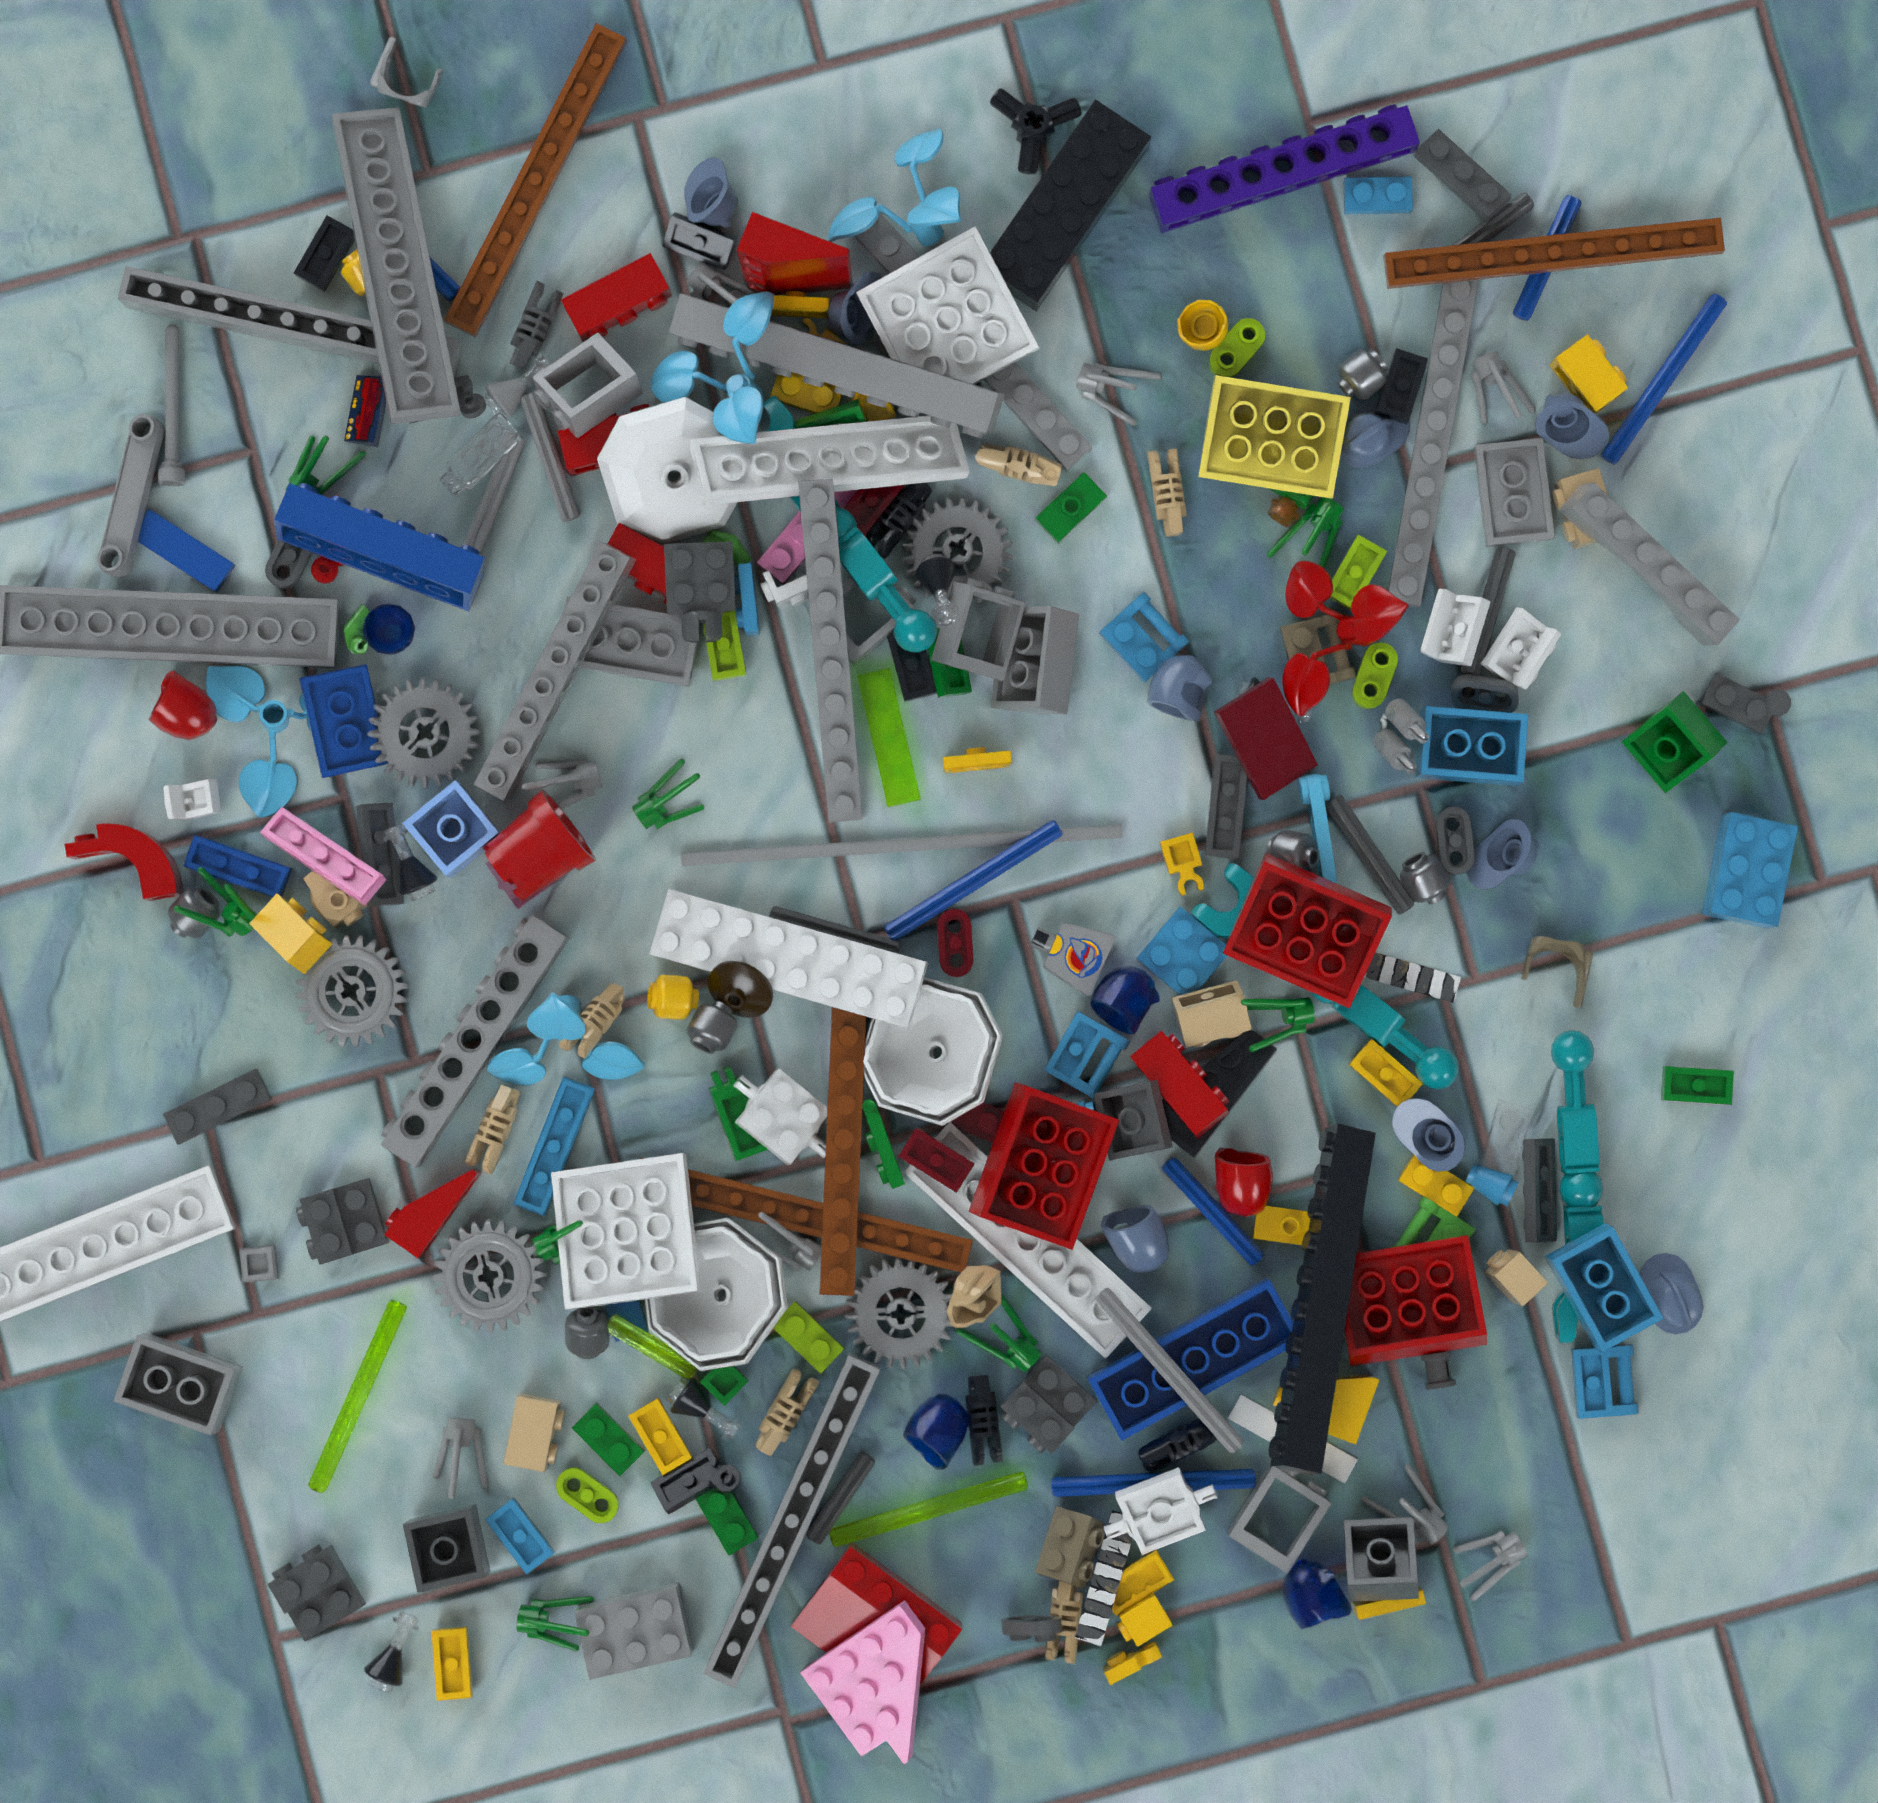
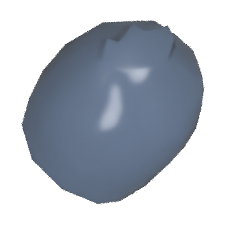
(1179, 687)
(1143, 1243)

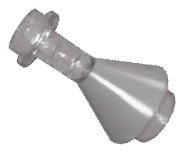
(506, 395)

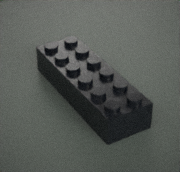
(1068, 203)

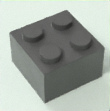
(446, 1548)
(1381, 1559)

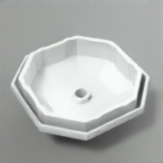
(636, 469)
(902, 1063)
(729, 1331)

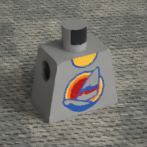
(1074, 954)

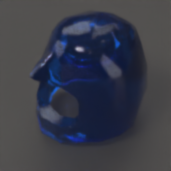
(1124, 998)
(937, 1429)
(1313, 1594)

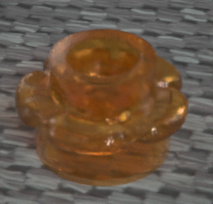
(1284, 511)

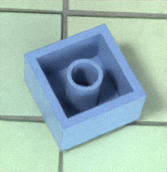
(452, 829)

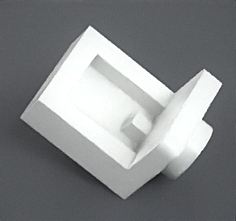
(792, 592)
(192, 800)

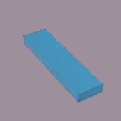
(554, 1145)

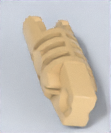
(1019, 464)
(1168, 492)
(598, 1018)
(494, 1129)
(784, 1412)
(1067, 1604)

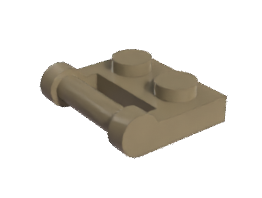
(1304, 639)

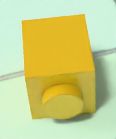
(1144, 1620)

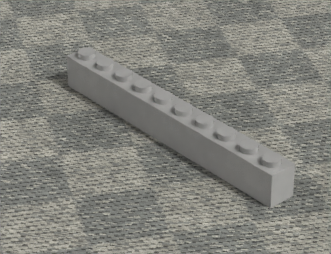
(255, 315)
(845, 367)
(792, 1520)

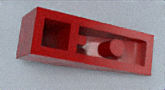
(423, 1219)

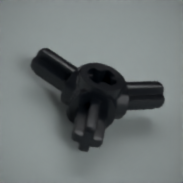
(1028, 137)

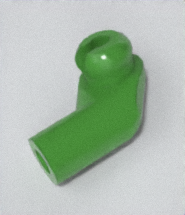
(740, 555)
(353, 631)

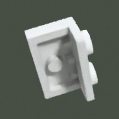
(1454, 627)
(1521, 649)

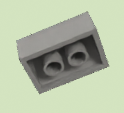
(1040, 663)

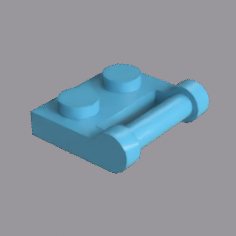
(1135, 644)
(1076, 1050)
(1593, 1382)

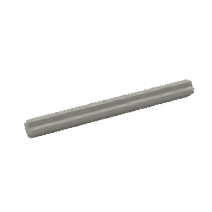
(1169, 1370)

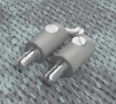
(1411, 727)

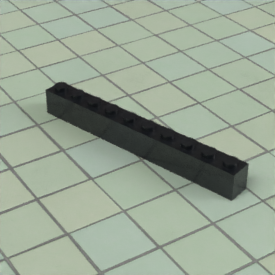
(1322, 1300)

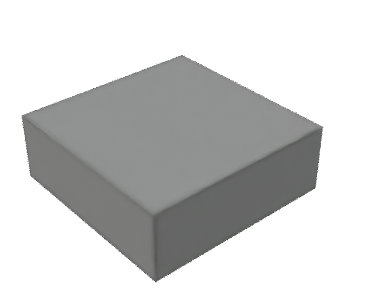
(259, 1263)

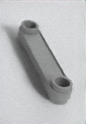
(131, 495)

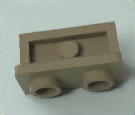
(1070, 1547)

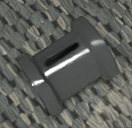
(1438, 1370)

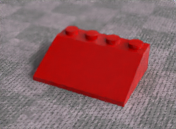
(789, 259)
(1308, 930)
(1043, 1166)
(1414, 1302)
(860, 1592)

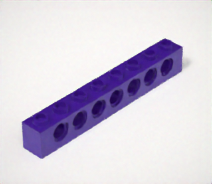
(1174, 214)

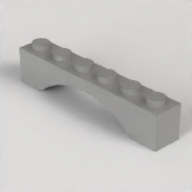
(1620, 534)

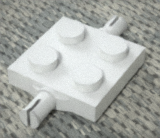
(782, 1116)
(1160, 1511)

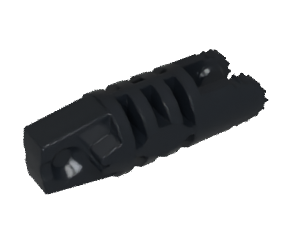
(898, 518)
(983, 1420)
(1176, 1445)

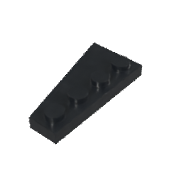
(1233, 1073)

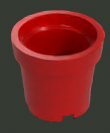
(538, 847)

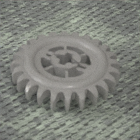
(977, 525)
(399, 756)
(369, 1019)
(497, 1308)
(867, 1314)

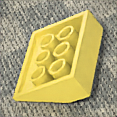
(1273, 436)

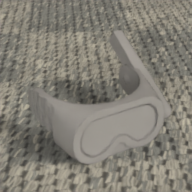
(383, 83)

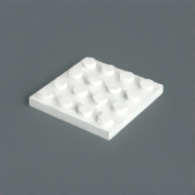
(950, 312)
(633, 1232)

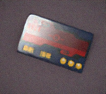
(366, 411)

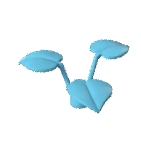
(926, 218)
(741, 412)
(235, 693)
(561, 1019)

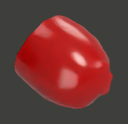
(183, 708)
(1243, 1186)

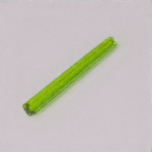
(357, 1396)
(928, 1509)

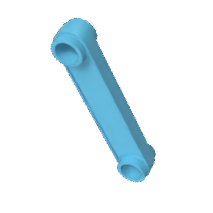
(1314, 792)

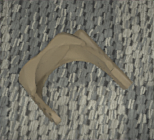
(1573, 951)

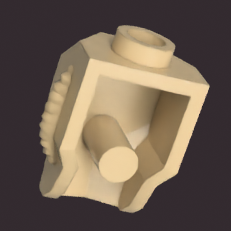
(332, 902)
(974, 1296)

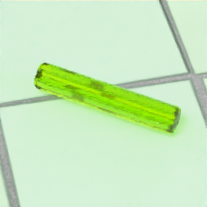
(650, 1346)

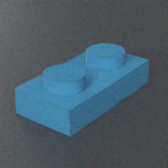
(1378, 195)
(747, 614)
(520, 1535)

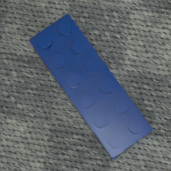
(379, 546)
(1206, 1348)

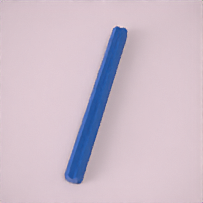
(1664, 379)
(973, 880)
(1112, 1483)

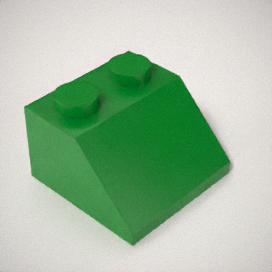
(1674, 742)

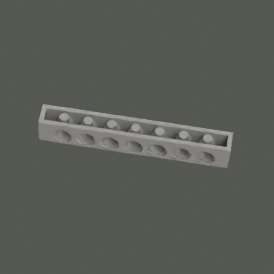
(554, 671)
(417, 1147)

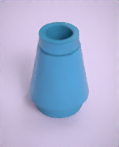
(1492, 1184)

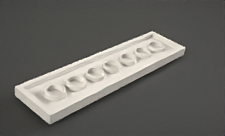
(851, 453)
(791, 958)
(111, 1241)
(1057, 1275)

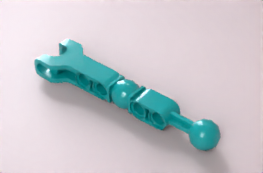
(913, 628)
(1434, 1065)
(1578, 1157)

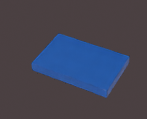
(338, 718)

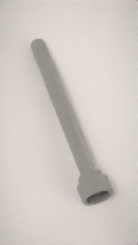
(171, 470)

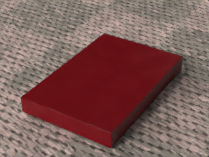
(1266, 738)

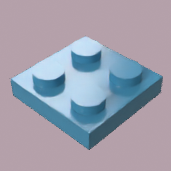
(1183, 953)

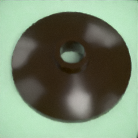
(741, 988)

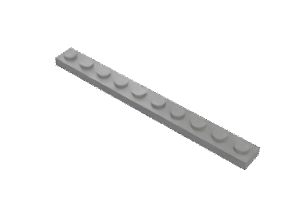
(1020, 391)
(1432, 441)
(830, 649)

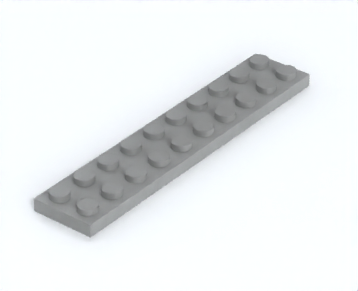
(395, 266)
(169, 626)

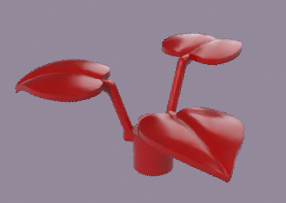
(1374, 613)

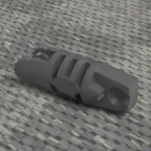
(533, 326)

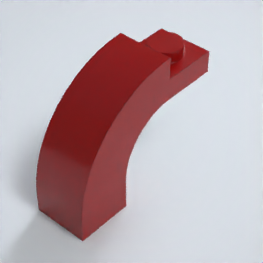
(153, 862)

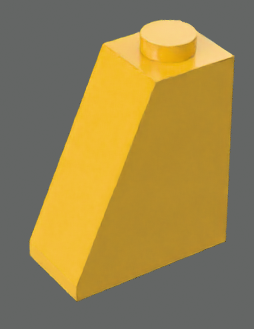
(1349, 1407)

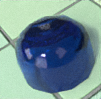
(389, 629)

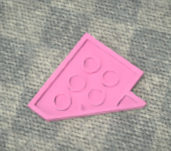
(874, 1682)

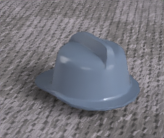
(709, 194)
(847, 313)
(1571, 427)
(1371, 437)
(1503, 854)
(1429, 1134)
(1673, 1292)

